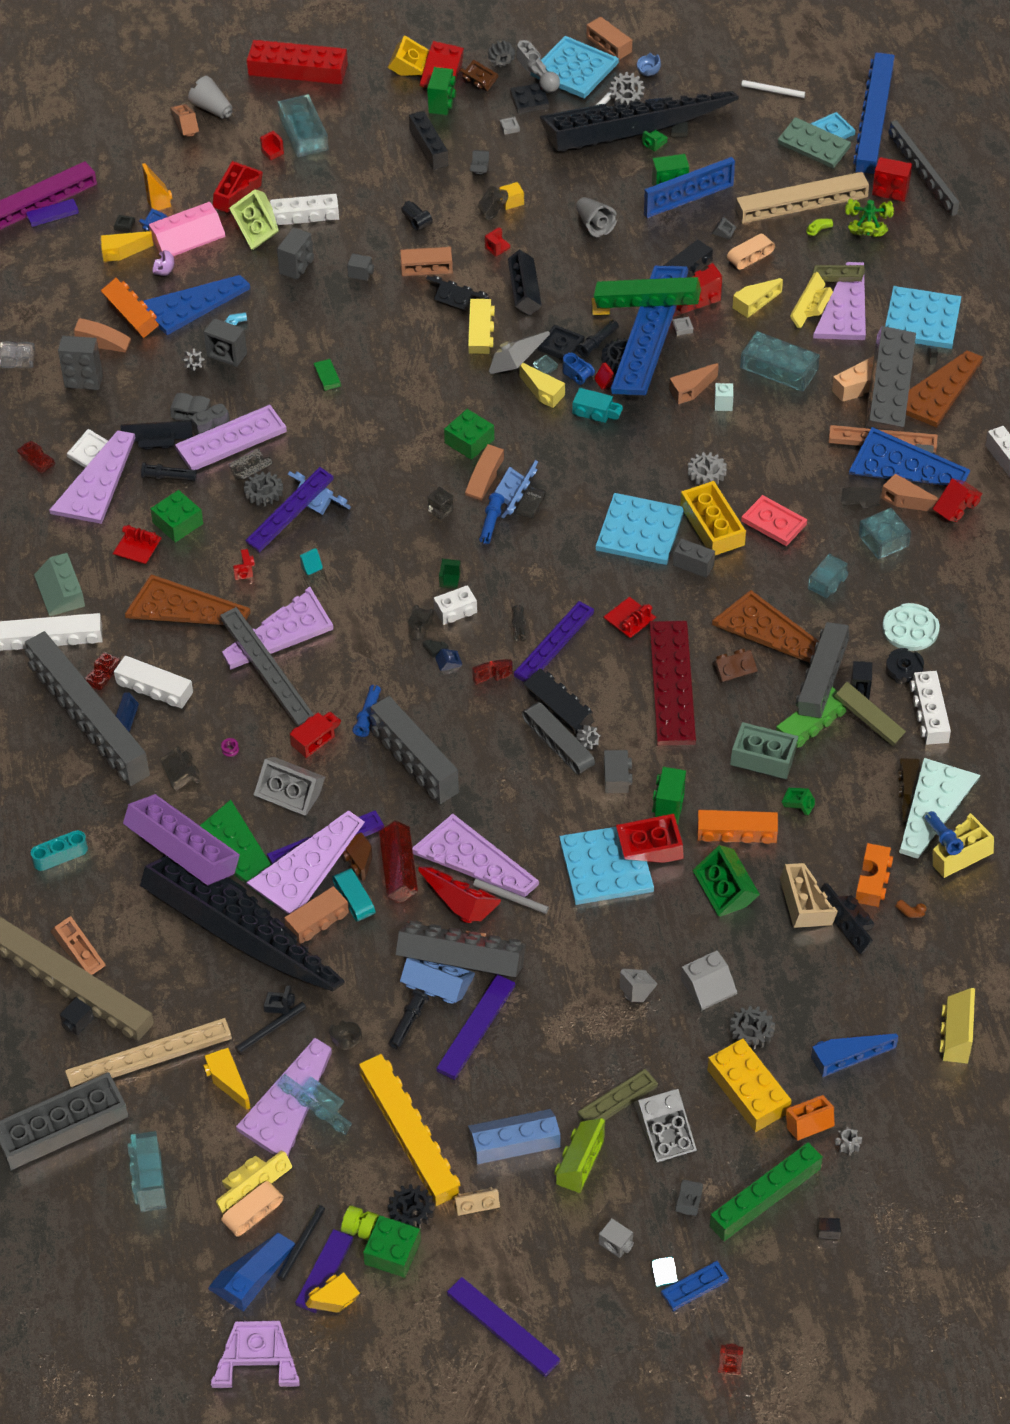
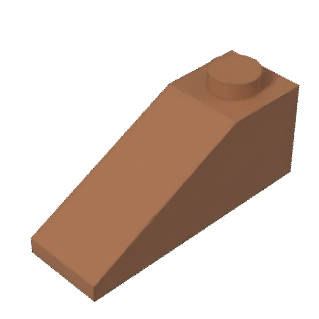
(185, 119)
(77, 946)

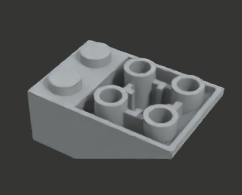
(665, 1125)

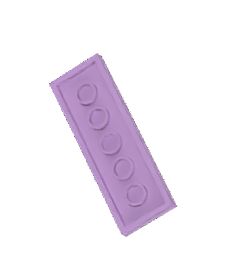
(230, 438)

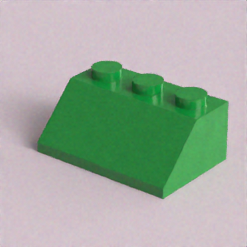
(725, 881)

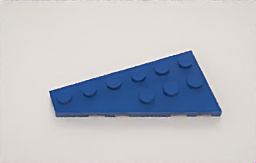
(187, 305)
(887, 455)

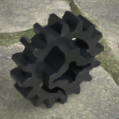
(406, 1200)

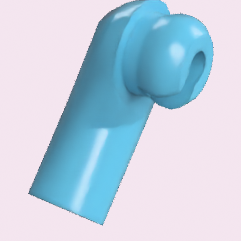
(234, 319)

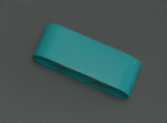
(48, 854)
(356, 896)

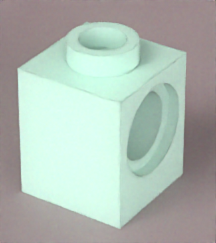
(723, 396)

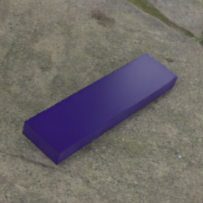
(325, 1266)

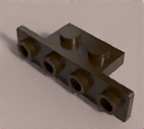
(908, 777)

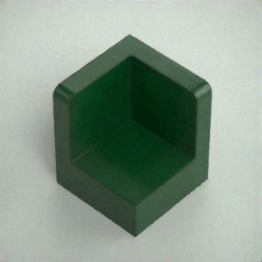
(449, 573)

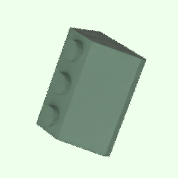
(59, 585)
(764, 750)

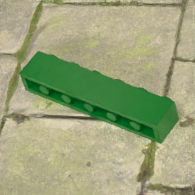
(647, 292)
(766, 1191)

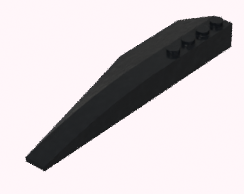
(604, 124)
(237, 920)

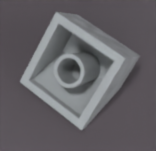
(708, 980)

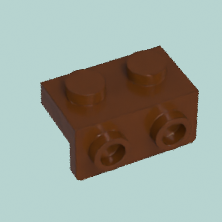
(479, 75)
(736, 665)

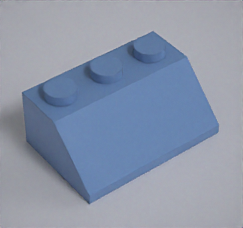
(437, 979)

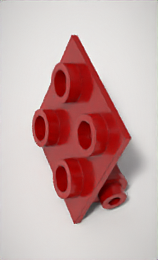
(137, 544)
(630, 616)

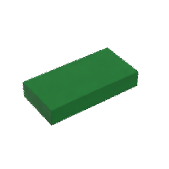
(327, 374)

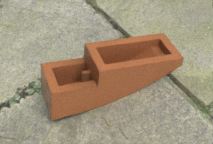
(106, 336)
(485, 472)

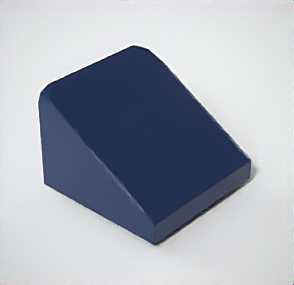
(448, 659)

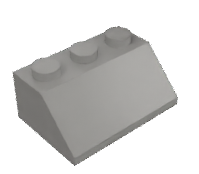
(288, 785)

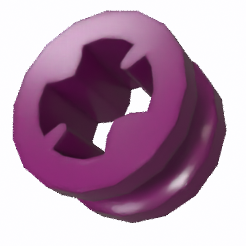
(226, 751)

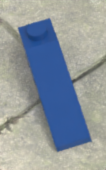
(845, 1052)

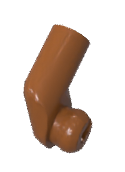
(911, 912)

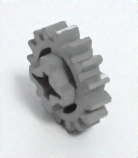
(627, 82)
(707, 468)

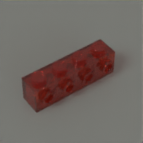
(398, 861)

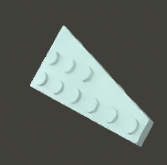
(938, 790)

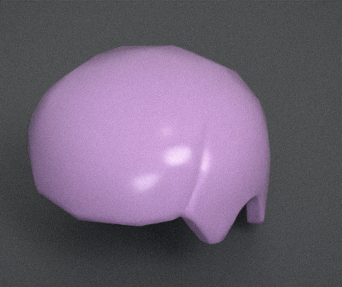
(164, 265)

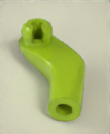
(818, 225)

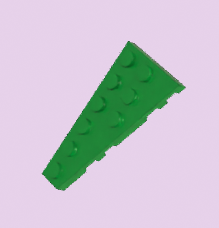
(232, 830)

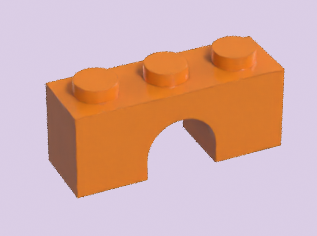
(870, 888)

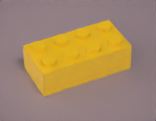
(713, 518)
(749, 1085)

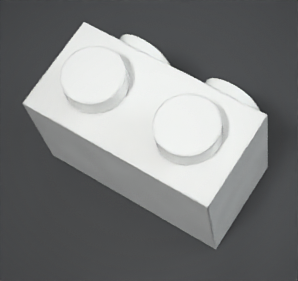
(455, 605)

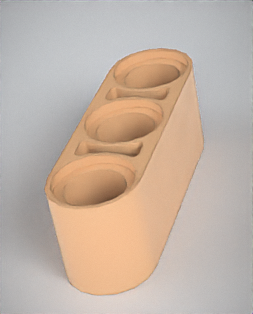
(750, 251)
(252, 1208)

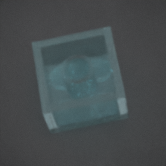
(884, 533)

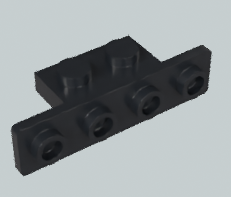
(454, 295)
(159, 433)
(850, 918)

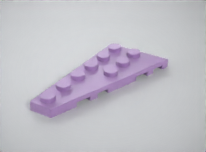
(844, 312)
(94, 488)
(286, 627)
(468, 852)

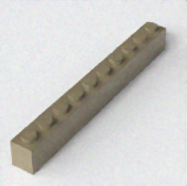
(73, 981)

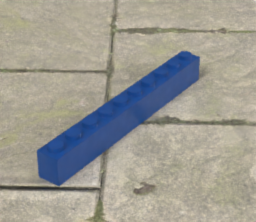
(874, 113)

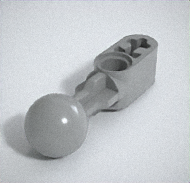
(531, 61)

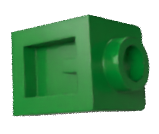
(654, 140)
(799, 798)

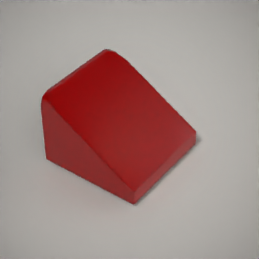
(604, 376)

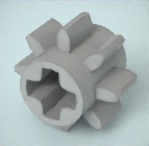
(188, 360)
(588, 736)
(848, 1141)

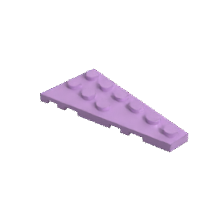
(299, 873)
(279, 1116)

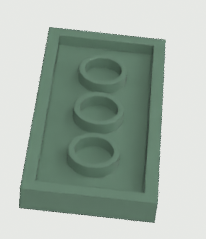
(814, 142)

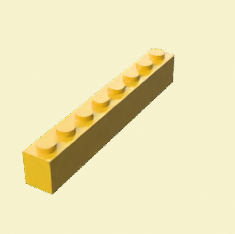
(409, 1130)

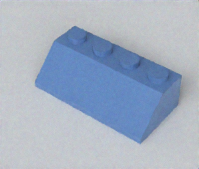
(514, 1136)

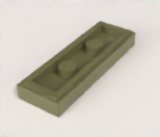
(840, 273)

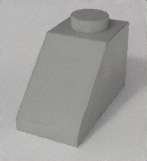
(636, 984)

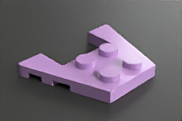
(256, 1345)

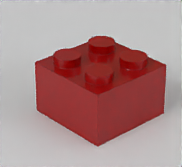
(892, 179)

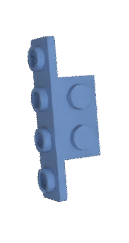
(512, 486)
(322, 501)

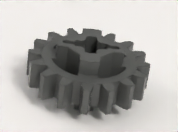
(263, 488)
(753, 1024)

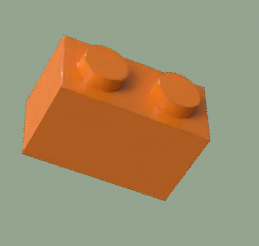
(810, 1117)

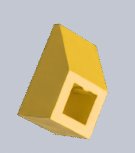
(334, 1296)

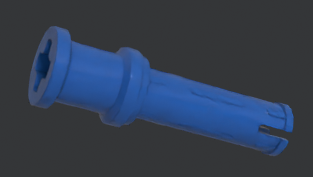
(493, 511)
(361, 728)
(946, 836)

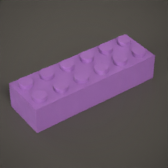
(181, 839)

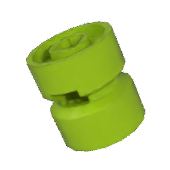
(358, 1222)

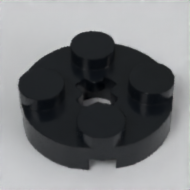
(897, 671)

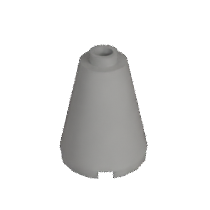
(210, 98)
(596, 216)

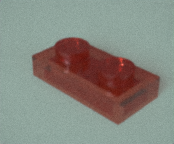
(730, 1359)

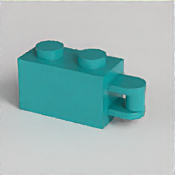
(595, 406)

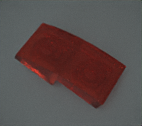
(35, 456)
(498, 669)
(102, 671)

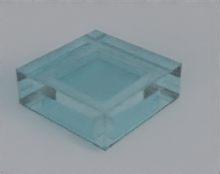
(545, 364)

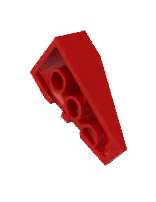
(464, 901)

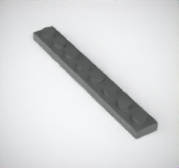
(924, 168)
(266, 666)

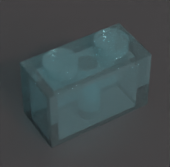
(828, 576)

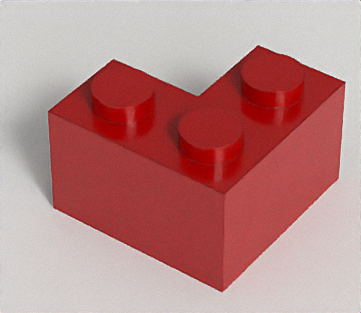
(956, 498)

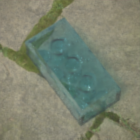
(303, 125)
(780, 361)

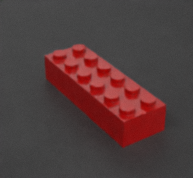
(297, 62)

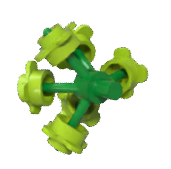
(868, 215)

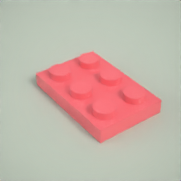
(774, 520)

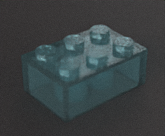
(147, 1171)

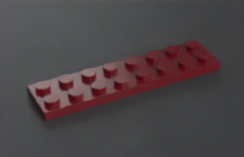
(672, 683)

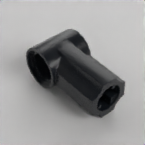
(419, 218)

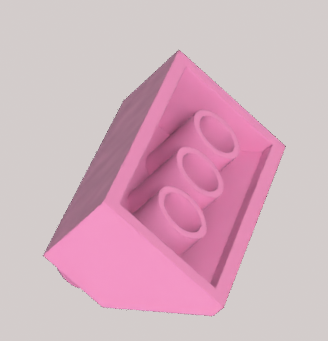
(187, 229)

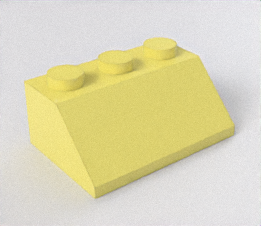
(958, 1026)

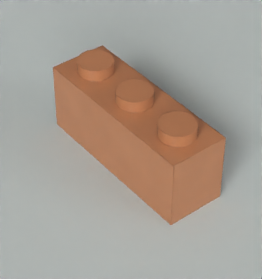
(609, 38)
(426, 261)
(317, 914)

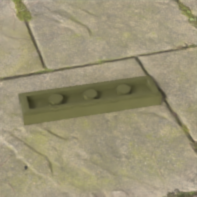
(870, 713)
(619, 1097)

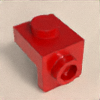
(244, 570)

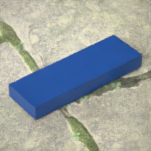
(694, 1285)

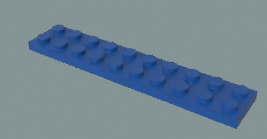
(646, 341)

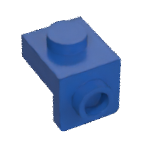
(153, 216)

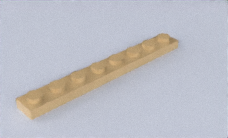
(151, 1053)

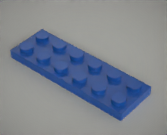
(689, 187)

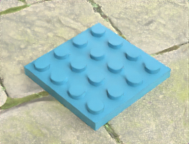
(578, 66)
(926, 313)
(640, 528)
(599, 868)

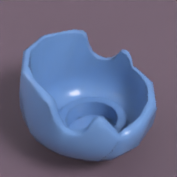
(649, 65)

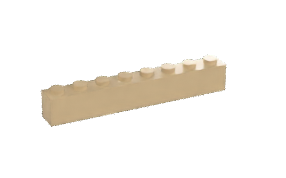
(802, 197)

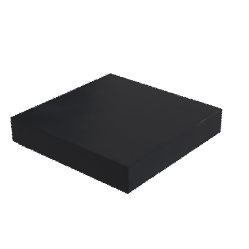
(560, 342)

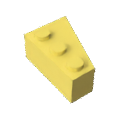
(481, 326)
(977, 845)

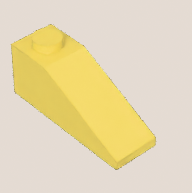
(755, 296)
(544, 387)

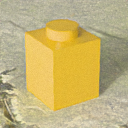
(515, 195)

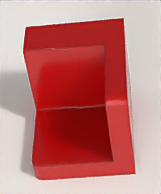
(271, 145)
(495, 243)

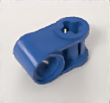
(577, 368)

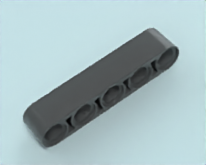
(558, 738)

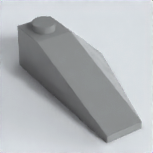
(514, 353)

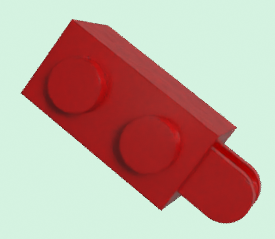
(314, 733)

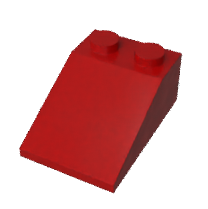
(442, 56)
(651, 839)

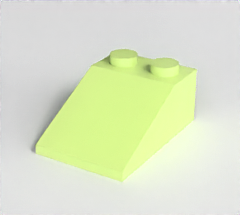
(255, 218)

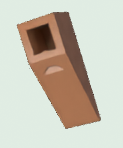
(691, 384)
(907, 495)

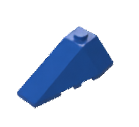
(249, 1274)

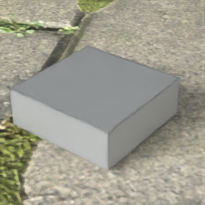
(509, 125)
(682, 326)

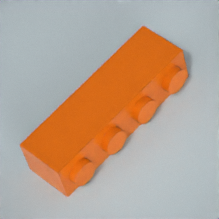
(129, 307)
(737, 826)

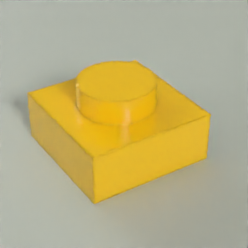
(599, 311)

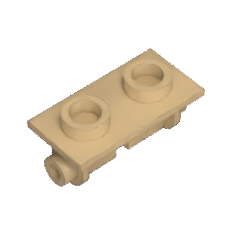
(481, 1201)

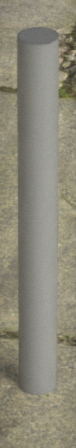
(511, 896)

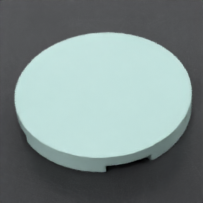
(910, 627)

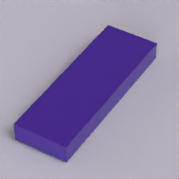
(52, 212)

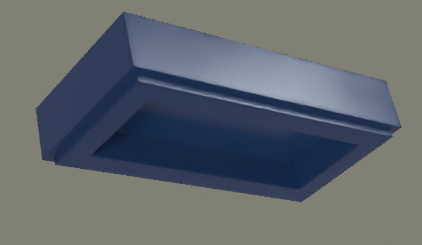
(127, 710)

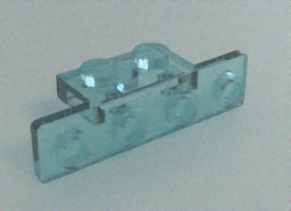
(319, 1100)

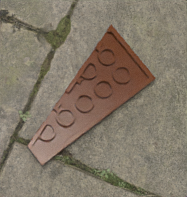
(937, 393)
(178, 603)
(766, 625)

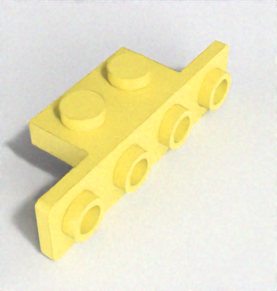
(811, 301)
(250, 1176)

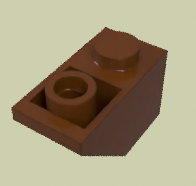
(358, 855)

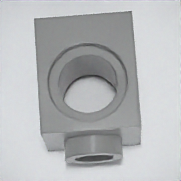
(616, 1238)

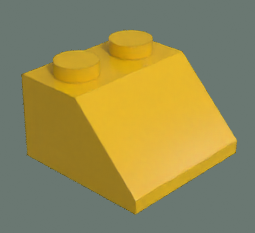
(408, 58)

